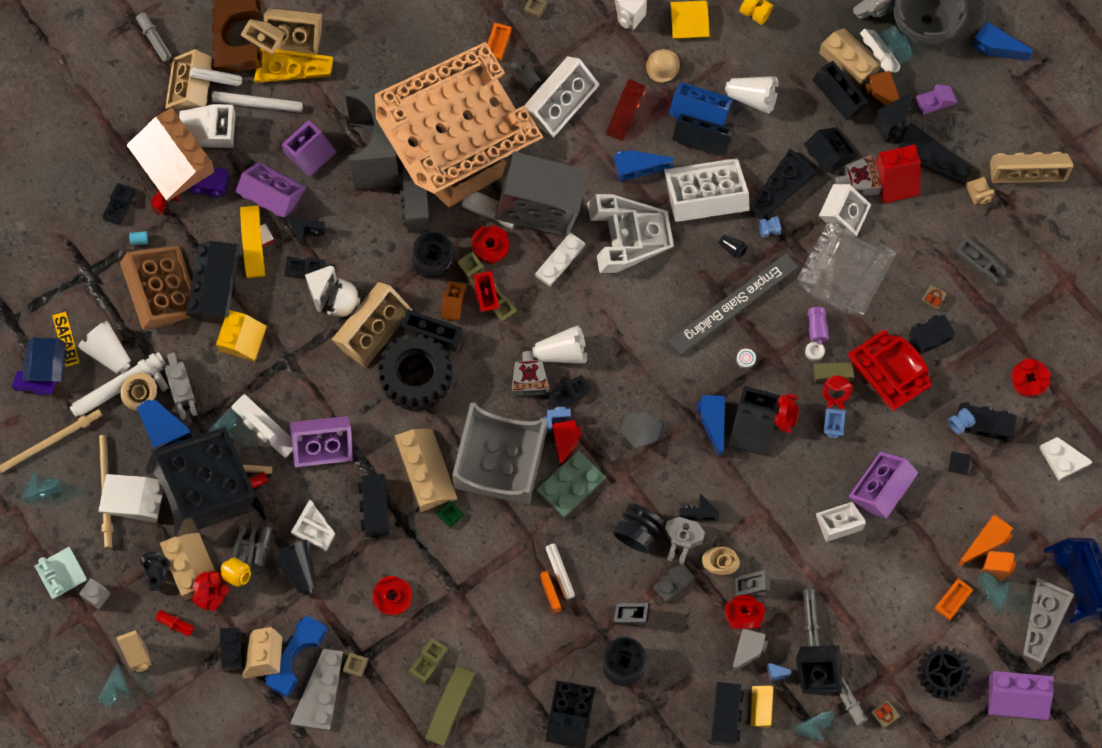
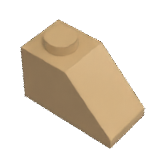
(263, 35)

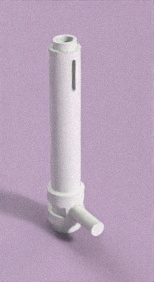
(150, 366)

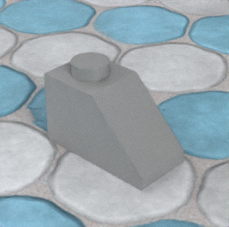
(749, 648)

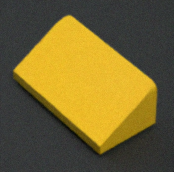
(761, 706)

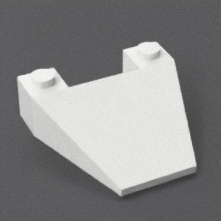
(634, 229)

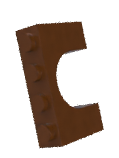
(226, 16)

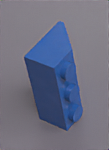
(700, 104)

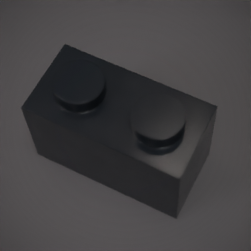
(931, 334)
(231, 649)

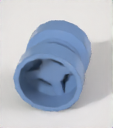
(771, 226)
(961, 421)

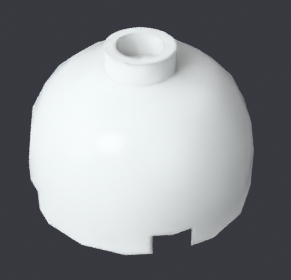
(343, 299)

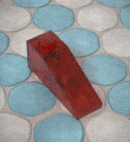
(626, 109)

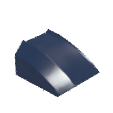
(44, 359)

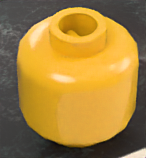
(235, 572)

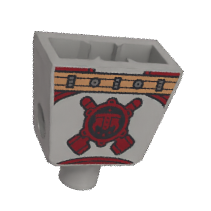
(862, 176)
(529, 377)

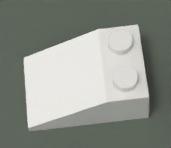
(131, 497)

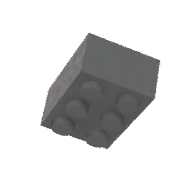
(414, 204)

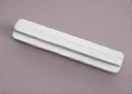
(215, 76)
(560, 571)

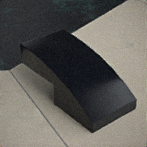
(119, 204)
(300, 267)
(569, 393)

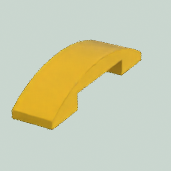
(252, 241)

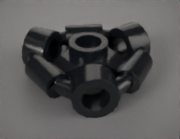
(156, 569)

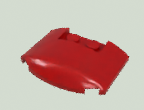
(891, 368)

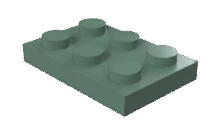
(571, 484)

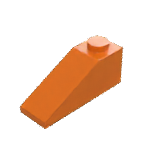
(990, 539)

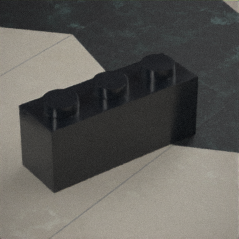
(840, 90)
(702, 134)
(443, 332)
(990, 422)
(374, 505)
(726, 714)

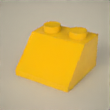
(241, 336)

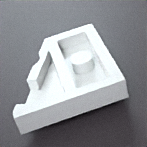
(1063, 458)
(313, 527)

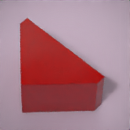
(485, 291)

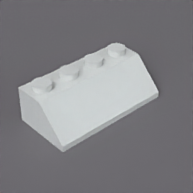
(561, 95)

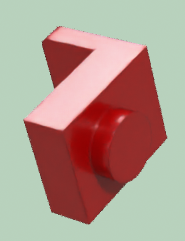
(158, 202)

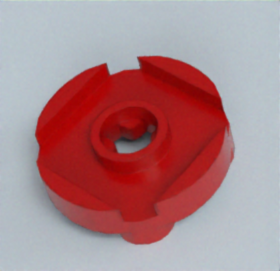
(500, 248)
(1030, 367)
(787, 412)
(399, 587)
(219, 589)
(748, 620)

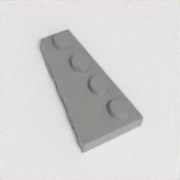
(1047, 613)
(319, 697)

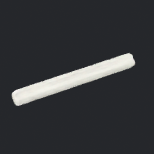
(258, 102)

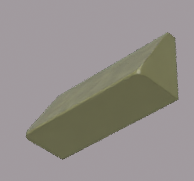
(827, 370)

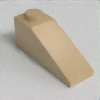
(134, 651)

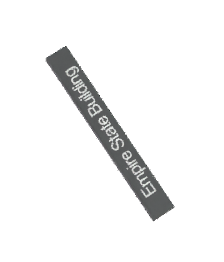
(733, 304)

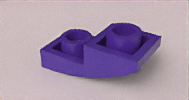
(36, 387)

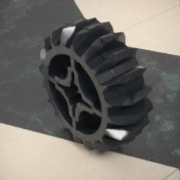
(945, 680)

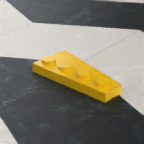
(292, 65)

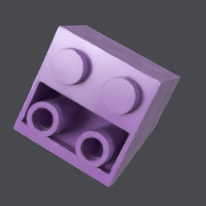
(308, 148)

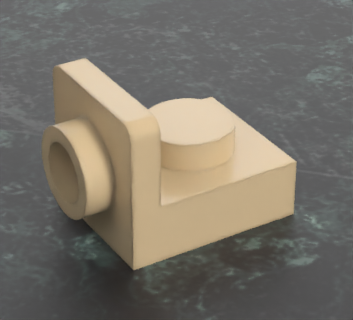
(980, 191)

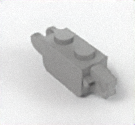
(180, 385)

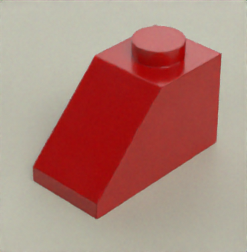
(565, 439)

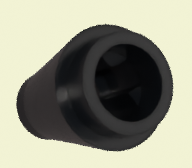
(733, 246)

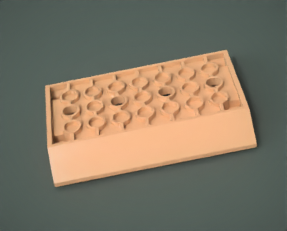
(440, 99)

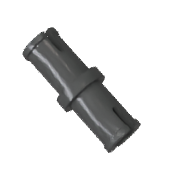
(262, 546)

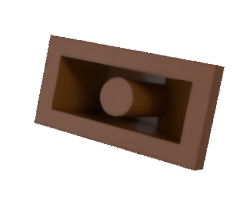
(882, 88)
(453, 301)

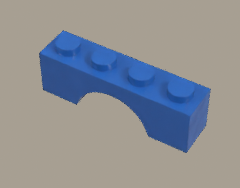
(308, 634)

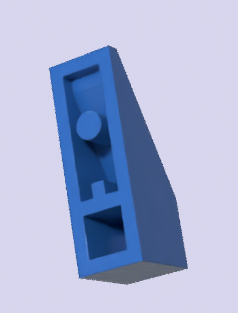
(998, 43)
(637, 164)
(712, 417)

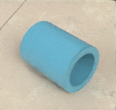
(138, 238)

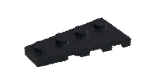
(936, 156)
(782, 184)

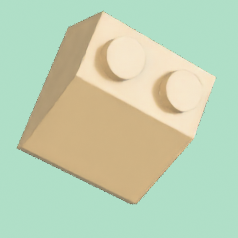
(262, 653)

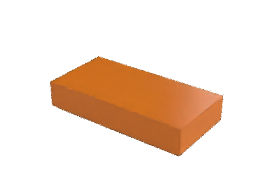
(499, 39)
(550, 592)
(953, 599)

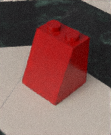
(899, 173)

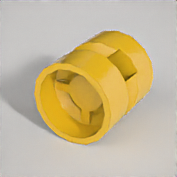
(757, 9)

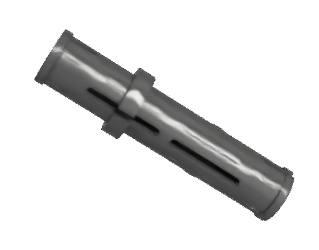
(809, 596)

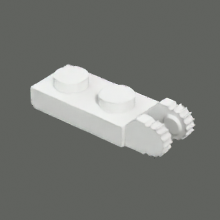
(880, 50)

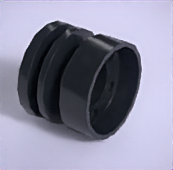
(438, 247)
(639, 527)
(629, 652)

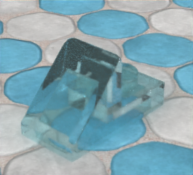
(897, 44)
(228, 420)
(35, 490)
(996, 595)
(115, 682)
(810, 727)

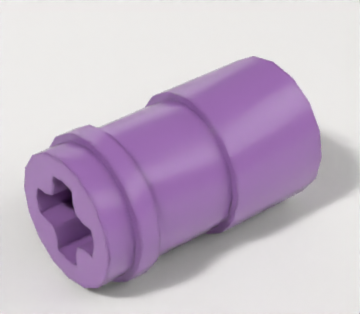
(818, 327)

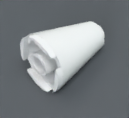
(754, 92)
(562, 347)
(106, 348)

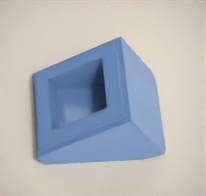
(776, 672)

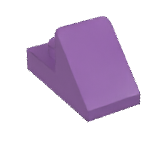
(939, 98)

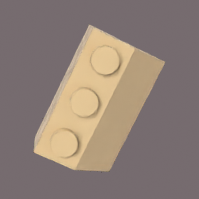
(300, 29)
(850, 56)
(184, 90)
(187, 561)

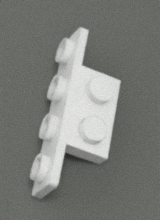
(266, 428)

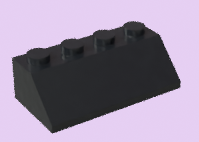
(212, 280)

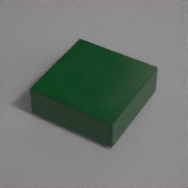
(450, 514)

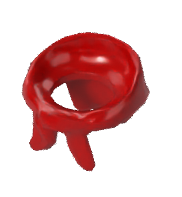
(837, 383)

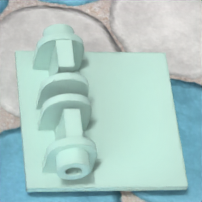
(60, 572)

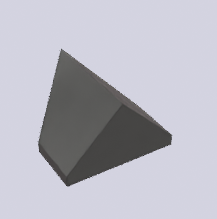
(640, 429)

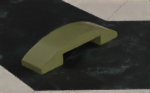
(471, 265)
(449, 706)

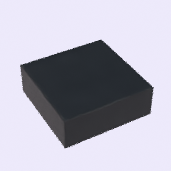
(959, 463)

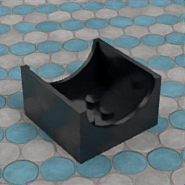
(202, 480)

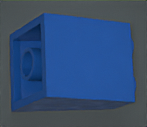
(162, 425)

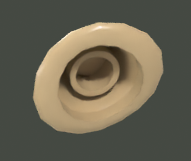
(662, 65)
(138, 389)

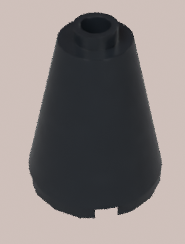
(297, 566)

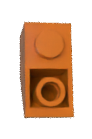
(999, 564)

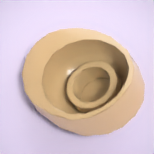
(720, 560)

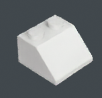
(630, 12)
(845, 207)

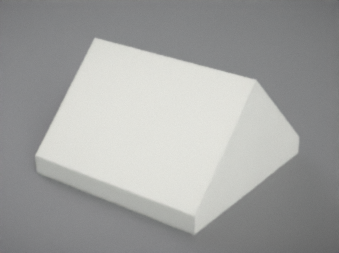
(320, 285)
(840, 521)

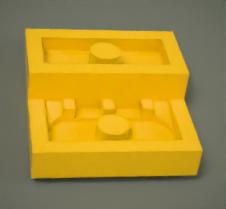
(689, 19)

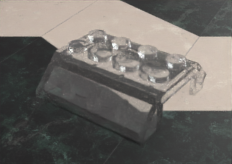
(844, 270)

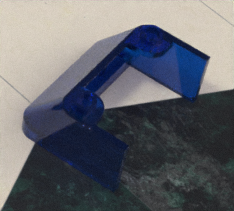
(1084, 566)

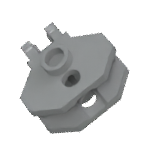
(874, 8)
(681, 538)

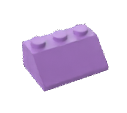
(270, 189)
(321, 441)
(883, 484)
(1020, 695)

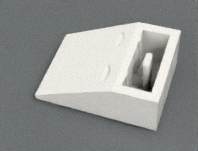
(211, 125)

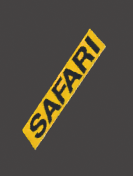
(64, 333)

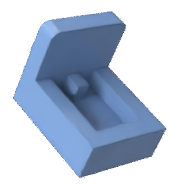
(560, 414)
(834, 422)

